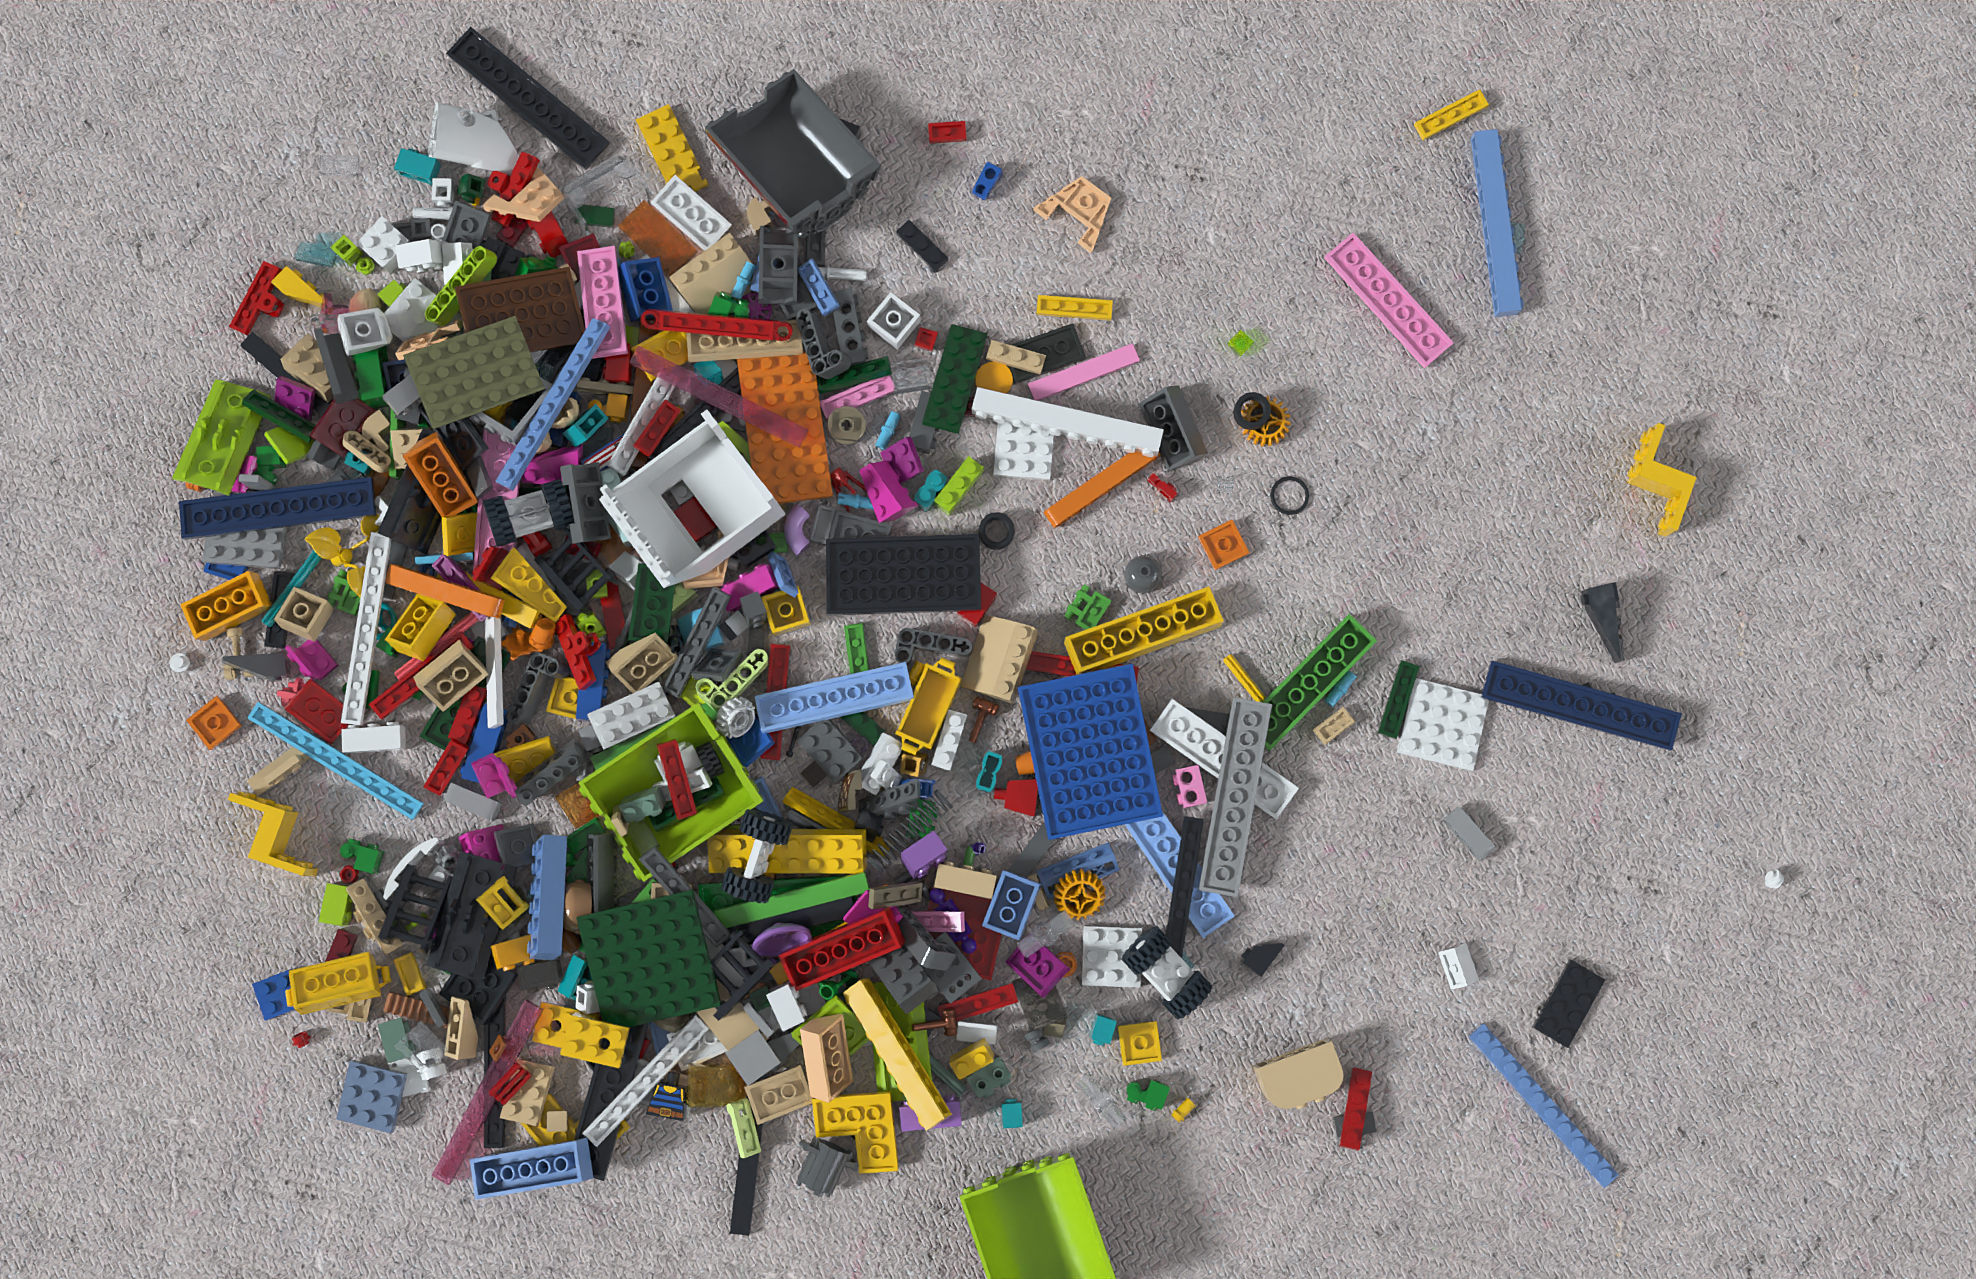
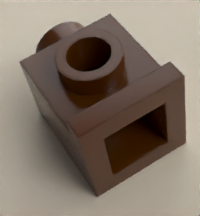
(523, 731)

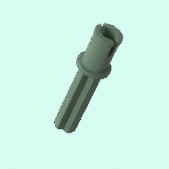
(946, 1076)

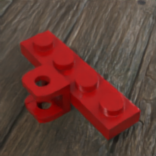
(511, 185)
(258, 300)
(576, 649)

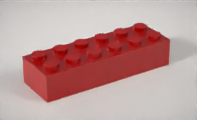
(842, 948)

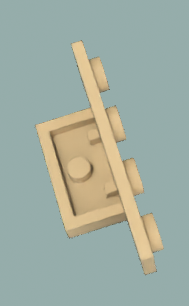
(277, 770)
(370, 914)

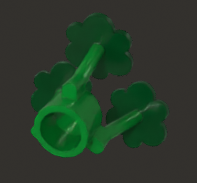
(831, 988)

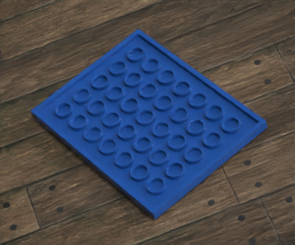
(1090, 751)

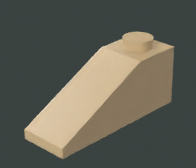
(461, 1031)

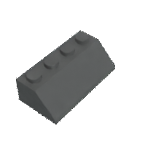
(1180, 438)
(601, 870)

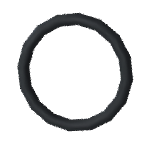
(1285, 511)

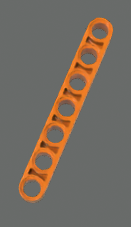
(1097, 487)
(444, 591)

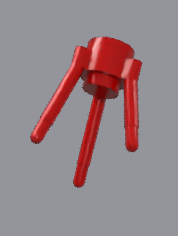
(841, 479)

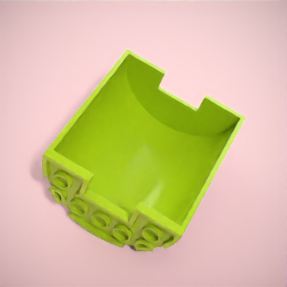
(637, 771)
(1036, 1223)

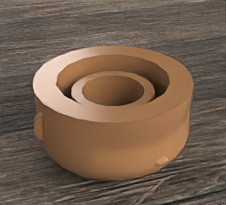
(576, 903)

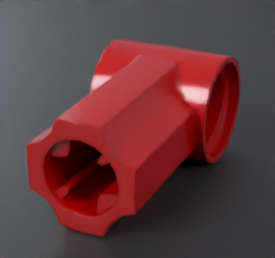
(537, 543)

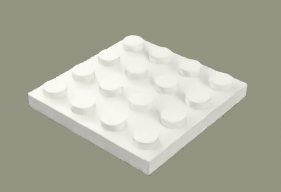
(1443, 725)

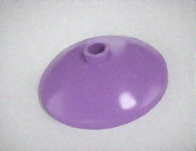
(779, 938)

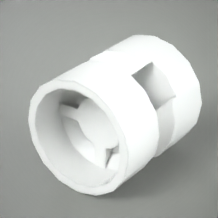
(435, 1070)

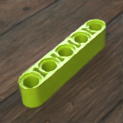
(471, 271)

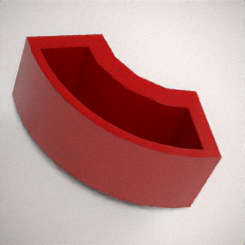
(549, 234)

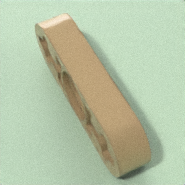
(369, 459)

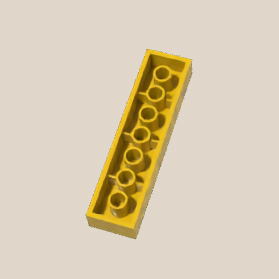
(1144, 631)
(805, 852)

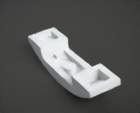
(412, 858)

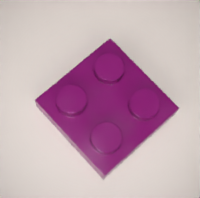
(295, 397)
(903, 459)

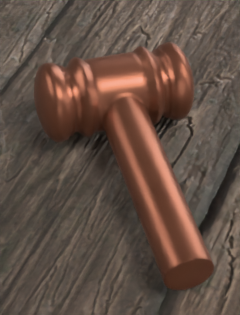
(985, 707)
(947, 1022)

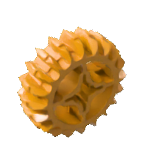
(1282, 422)
(1086, 902)

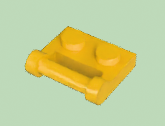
(497, 907)

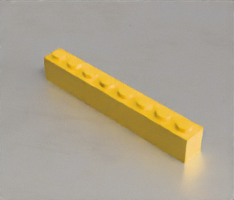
(897, 1054)

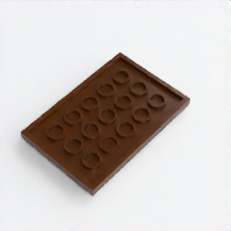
(540, 301)

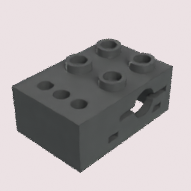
(955, 975)

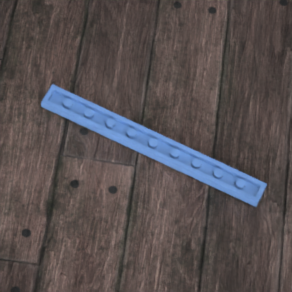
(552, 404)
(1543, 1105)

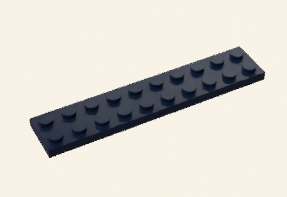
(277, 508)
(1581, 705)

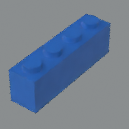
(592, 697)
(484, 743)

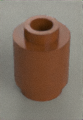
(570, 941)

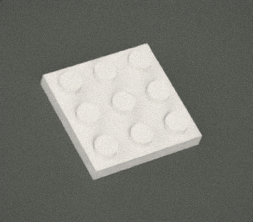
(407, 312)
(1023, 452)
(1103, 955)

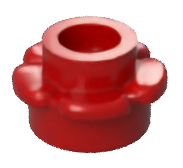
(344, 874)
(301, 1039)

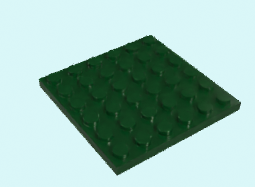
(649, 960)

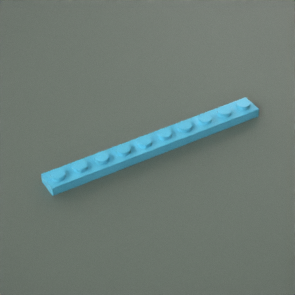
(335, 760)

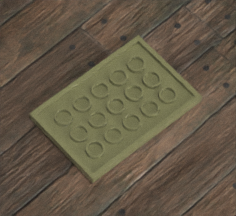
(473, 372)

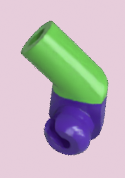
(972, 851)

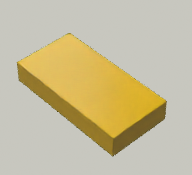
(409, 973)

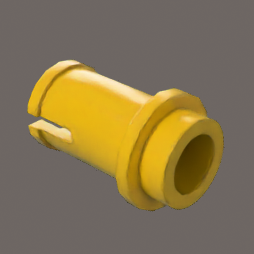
(916, 672)
(1183, 1110)

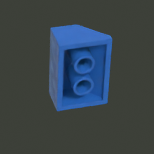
(644, 287)

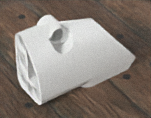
(474, 142)

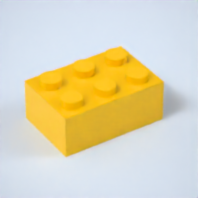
(420, 627)

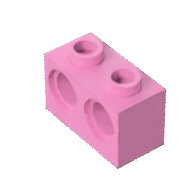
(1195, 786)

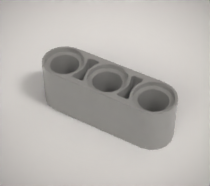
(472, 801)
(1469, 834)

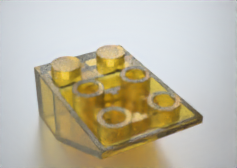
(713, 1085)

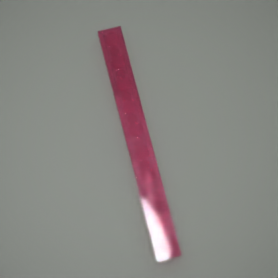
(718, 396)
(482, 1101)

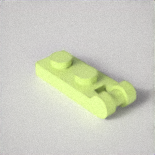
(744, 1128)

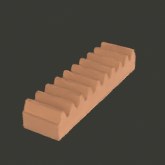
(411, 1008)

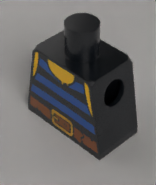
(669, 1099)

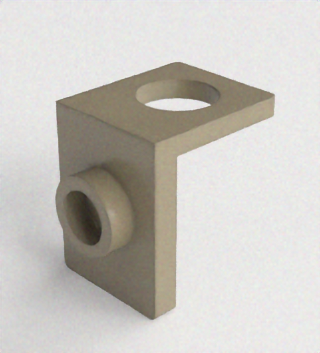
(1055, 1029)

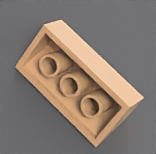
(826, 1056)

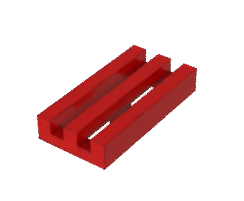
(499, 1096)

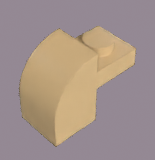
(758, 216)
(375, 430)

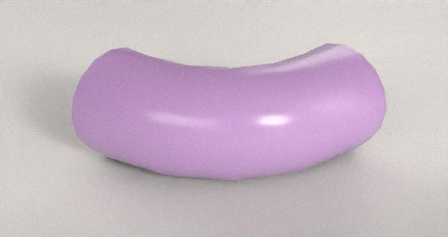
(793, 529)

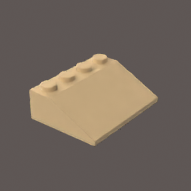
(711, 272)
(999, 658)

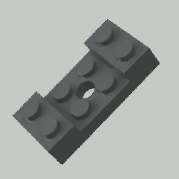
(775, 284)
(592, 520)

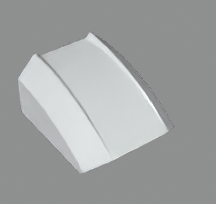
(364, 330)

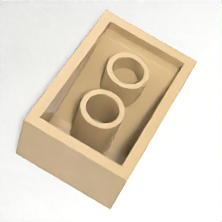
(641, 662)

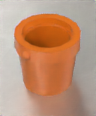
(543, 634)
(1024, 763)
(1069, 960)

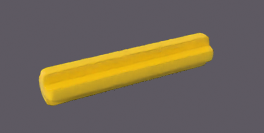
(1244, 678)

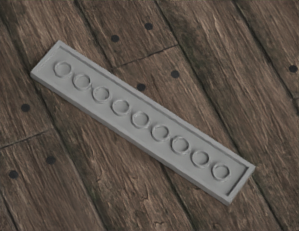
(1235, 797)

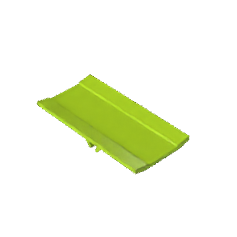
(219, 439)
(918, 1041)

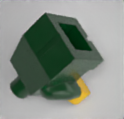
(471, 188)

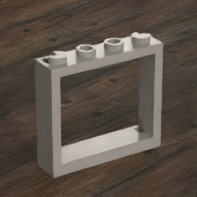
(506, 434)

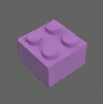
(923, 855)

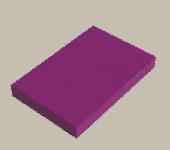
(1040, 970)

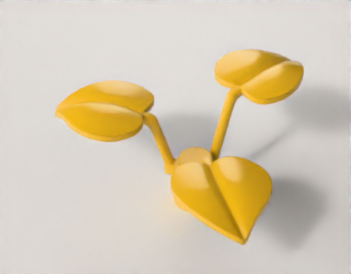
(325, 544)

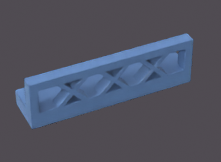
(1090, 859)

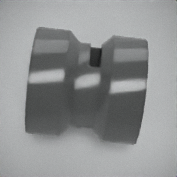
(1035, 1035)

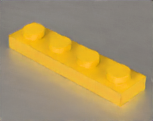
(1451, 114)
(1074, 307)

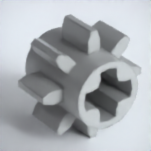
(583, 771)
(447, 856)

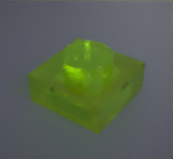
(1240, 343)

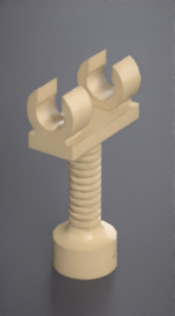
(234, 634)

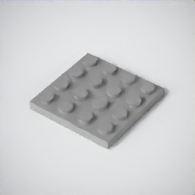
(246, 549)

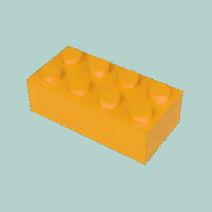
(226, 606)

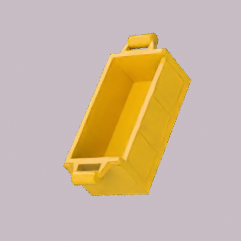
(929, 707)
(335, 983)

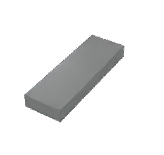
(256, 482)

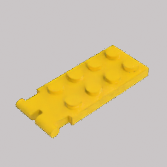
(670, 147)

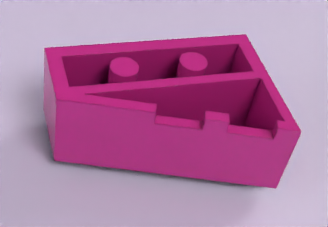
(546, 466)
(885, 492)
(760, 580)

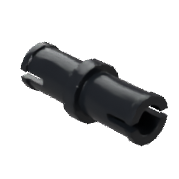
(675, 640)

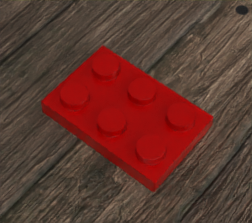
(318, 710)

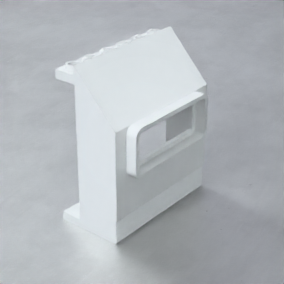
(720, 483)

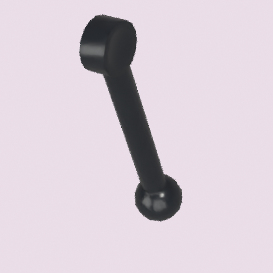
(789, 753)

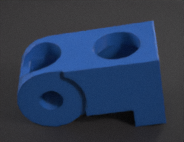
(987, 181)

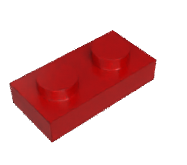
(947, 132)

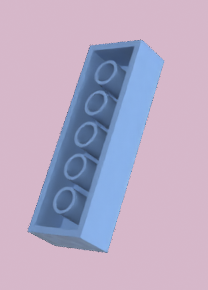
(548, 897)
(531, 1168)

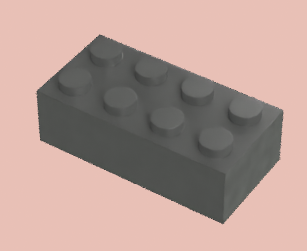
(904, 978)

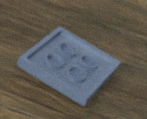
(371, 1096)

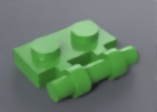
(349, 601)
(1093, 610)

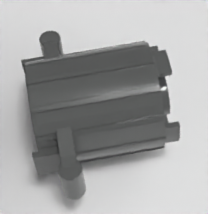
(824, 1165)

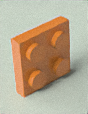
(1223, 544)
(214, 722)

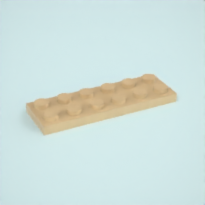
(715, 347)

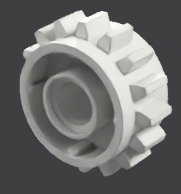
(735, 717)

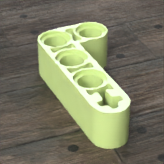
(735, 678)

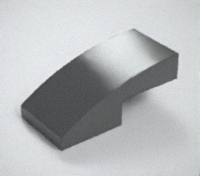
(416, 229)

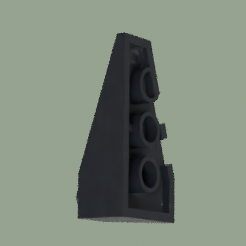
(1601, 606)

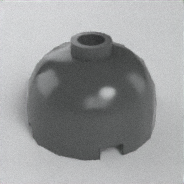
(1143, 574)

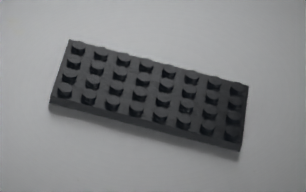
(903, 574)

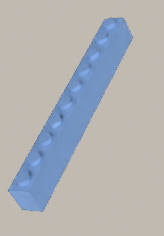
(1496, 223)

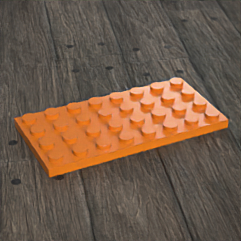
(790, 390)

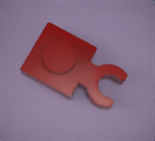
(1166, 490)

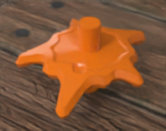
(518, 643)

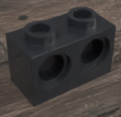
(757, 551)

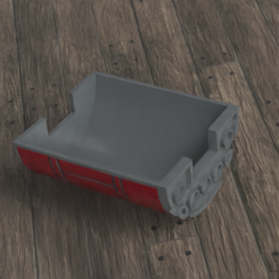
(796, 155)

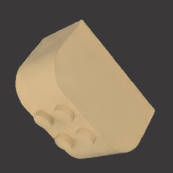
(1300, 1075)

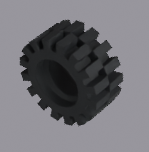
(710, 760)

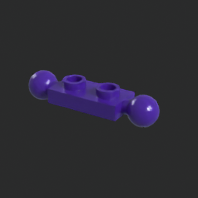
(968, 944)

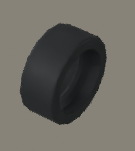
(1255, 397)
(1001, 517)

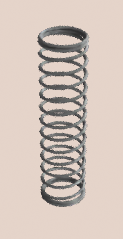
(939, 795)

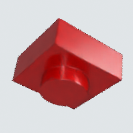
(926, 339)

